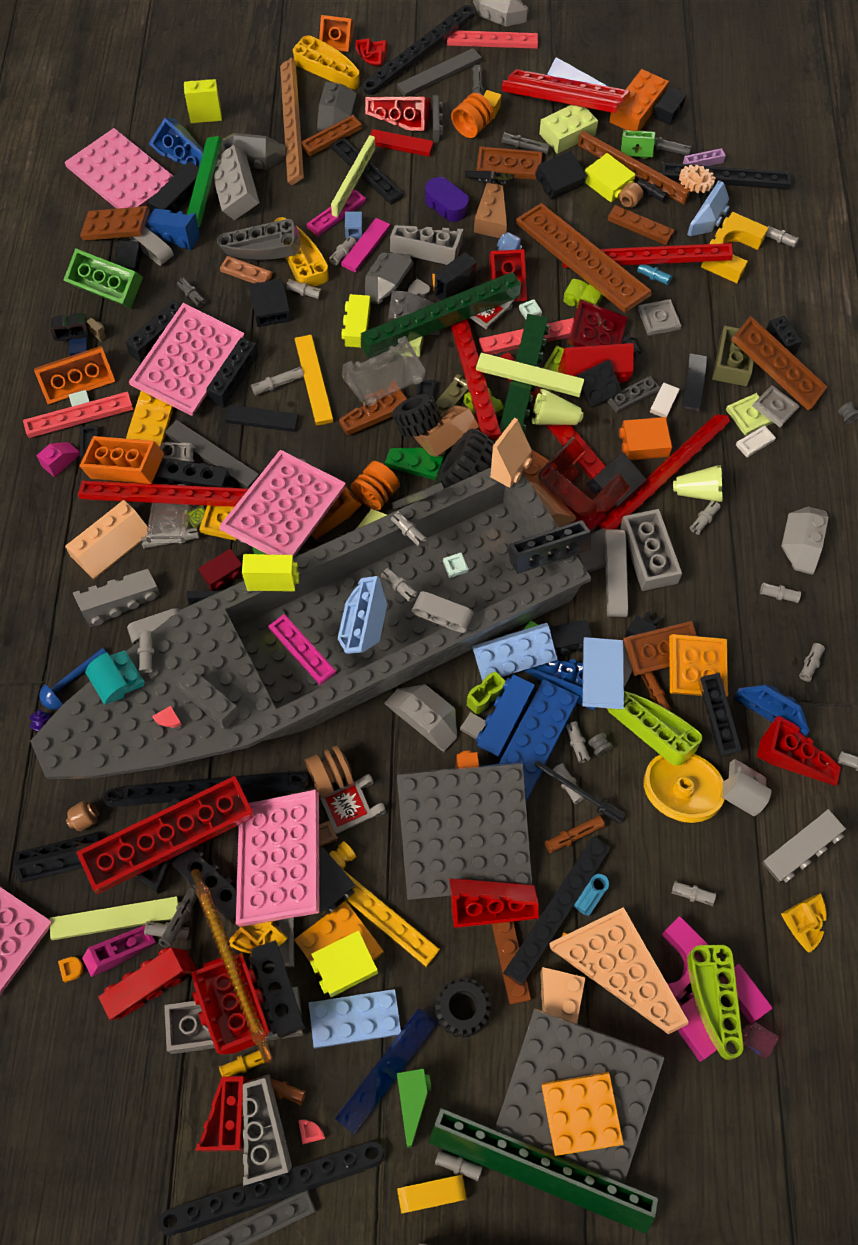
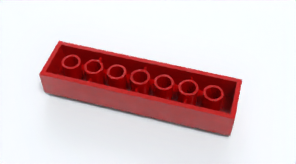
(165, 835)

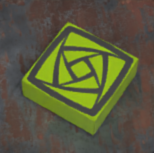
(196, 516)

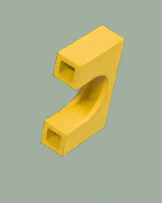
(736, 229)

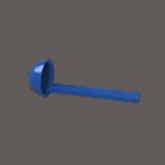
(47, 694)

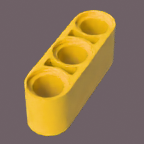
(431, 1194)

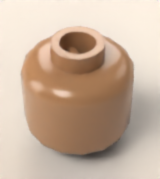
(631, 194)
(82, 816)

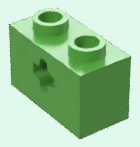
(643, 138)

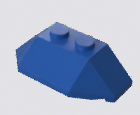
(771, 703)

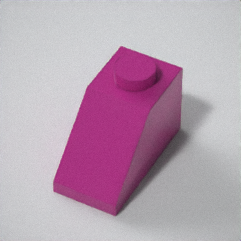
(57, 457)

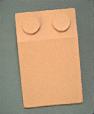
(510, 455)

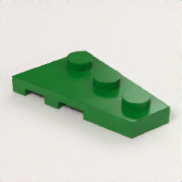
(414, 461)

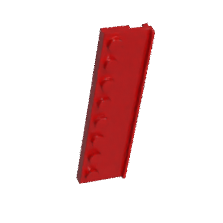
(565, 90)

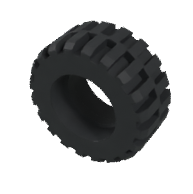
(467, 458)

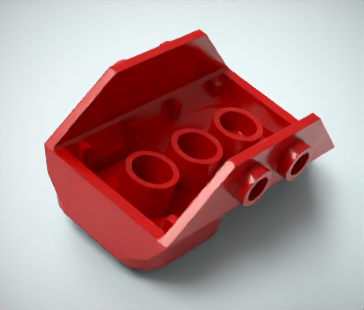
(221, 1007)

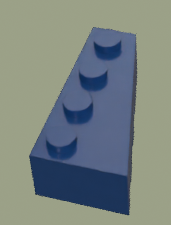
(506, 715)

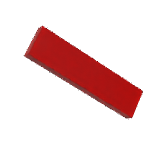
(402, 142)

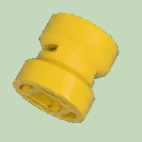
(343, 854)

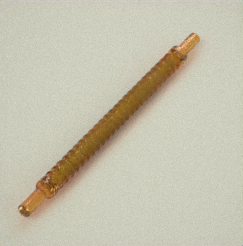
(258, 1034)

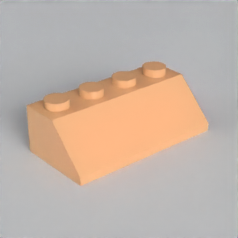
(108, 539)

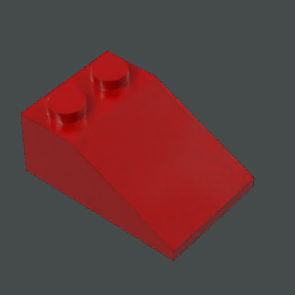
(509, 261)

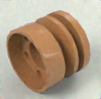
(329, 771)

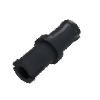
(652, 190)

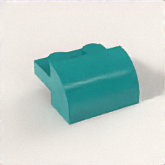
(113, 676)

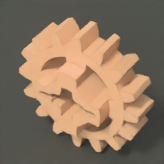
(697, 178)

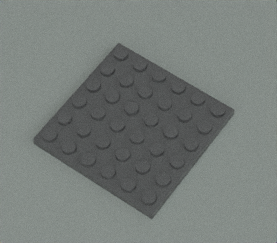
(463, 827)
(566, 1050)

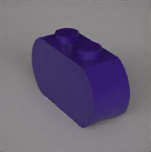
(446, 199)

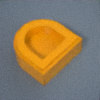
(71, 968)

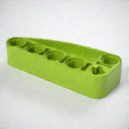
(659, 728)
(708, 994)

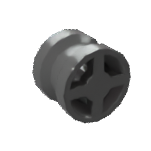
(848, 412)
(600, 744)

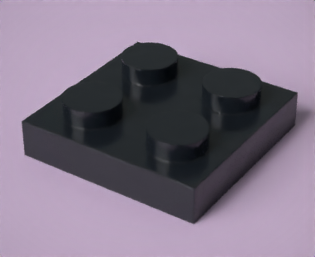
(599, 382)

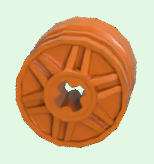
(472, 115)
(375, 485)

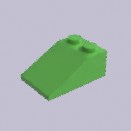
(413, 1094)

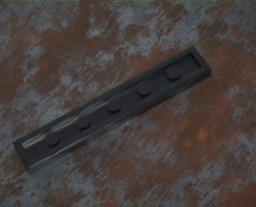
(370, 174)

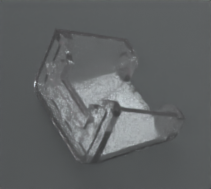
(384, 373)

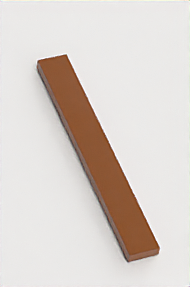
(600, 148)

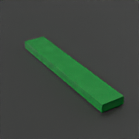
(204, 177)

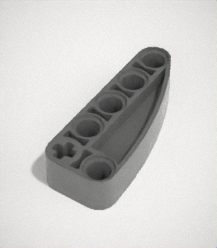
(263, 241)

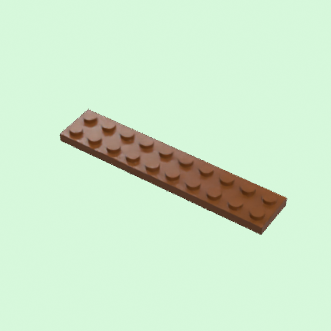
(583, 258)

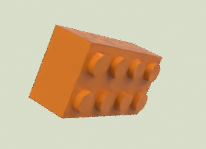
(637, 109)
(122, 459)

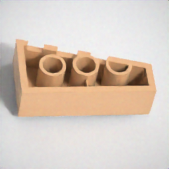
(561, 993)

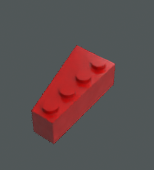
(491, 902)
(146, 982)

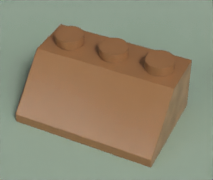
(448, 430)
(554, 505)

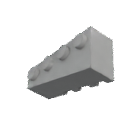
(427, 244)
(116, 597)
(803, 846)

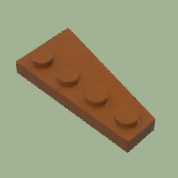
(369, 415)

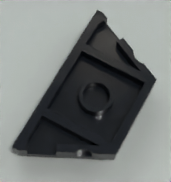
(490, 176)

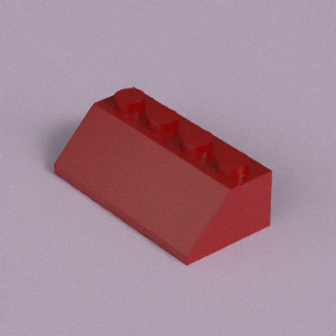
(580, 358)

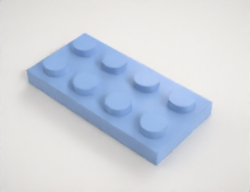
(515, 651)
(354, 1018)

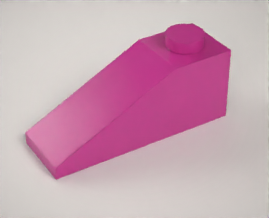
(116, 950)

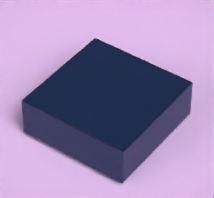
(77, 346)

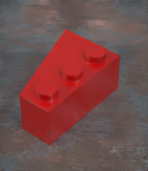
(226, 1121)

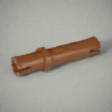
(656, 693)
(567, 837)

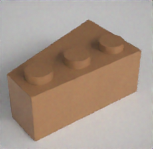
(491, 212)

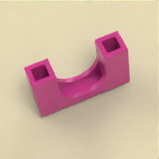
(683, 939)
(750, 1002)

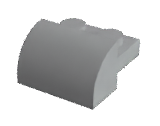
(746, 788)

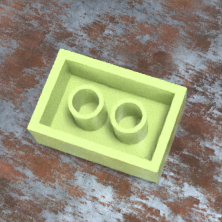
(564, 127)

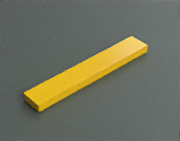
(313, 380)
(392, 924)

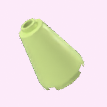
(555, 410)
(701, 484)

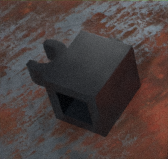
(642, 625)

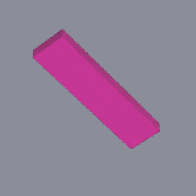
(325, 220)
(365, 245)
(302, 649)

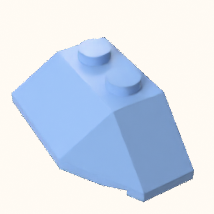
(711, 211)
(363, 616)

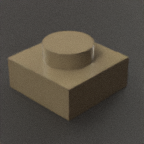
(96, 329)

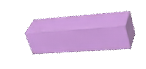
(706, 158)

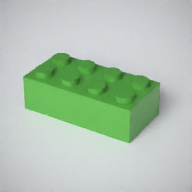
(103, 278)

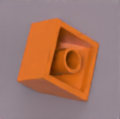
(336, 32)

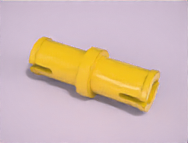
(242, 1064)

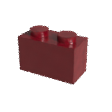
(221, 570)

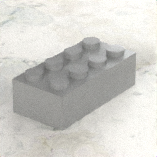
(234, 183)
(651, 550)

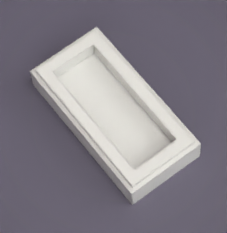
(664, 400)
(755, 441)

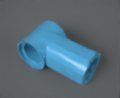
(591, 896)

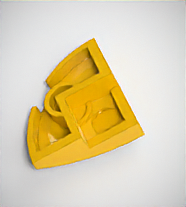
(806, 921)
(256, 935)

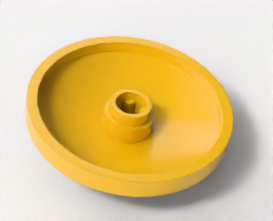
(684, 791)

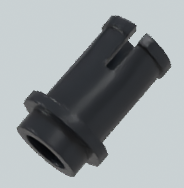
(630, 339)

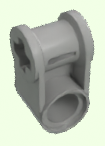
(180, 451)

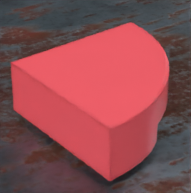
(167, 718)
(310, 1131)

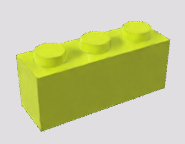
(356, 319)

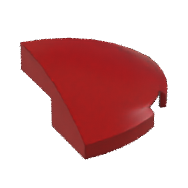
(372, 52)

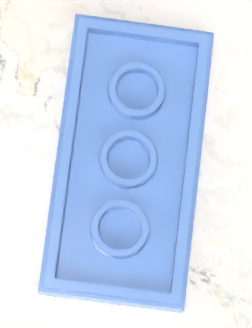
(603, 673)

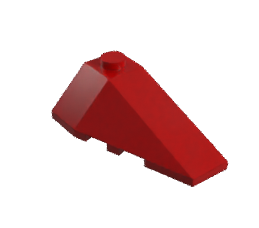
(405, 112)
(789, 749)

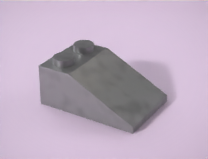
(405, 303)

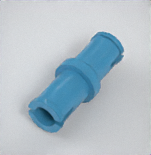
(654, 273)

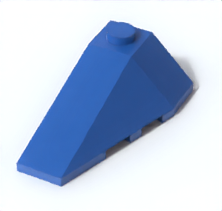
(176, 143)
(562, 674)

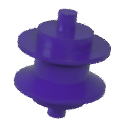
(39, 720)

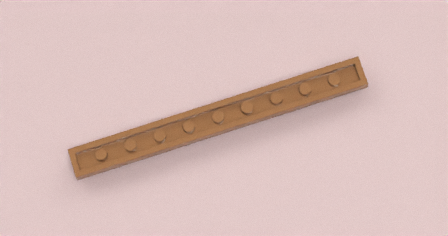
(291, 122)

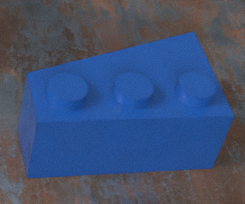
(174, 227)

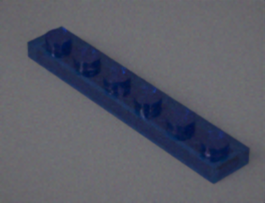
(385, 1071)

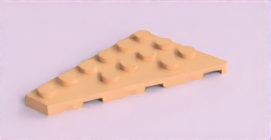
(620, 962)

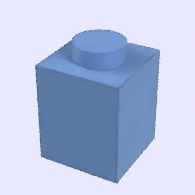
(353, 224)

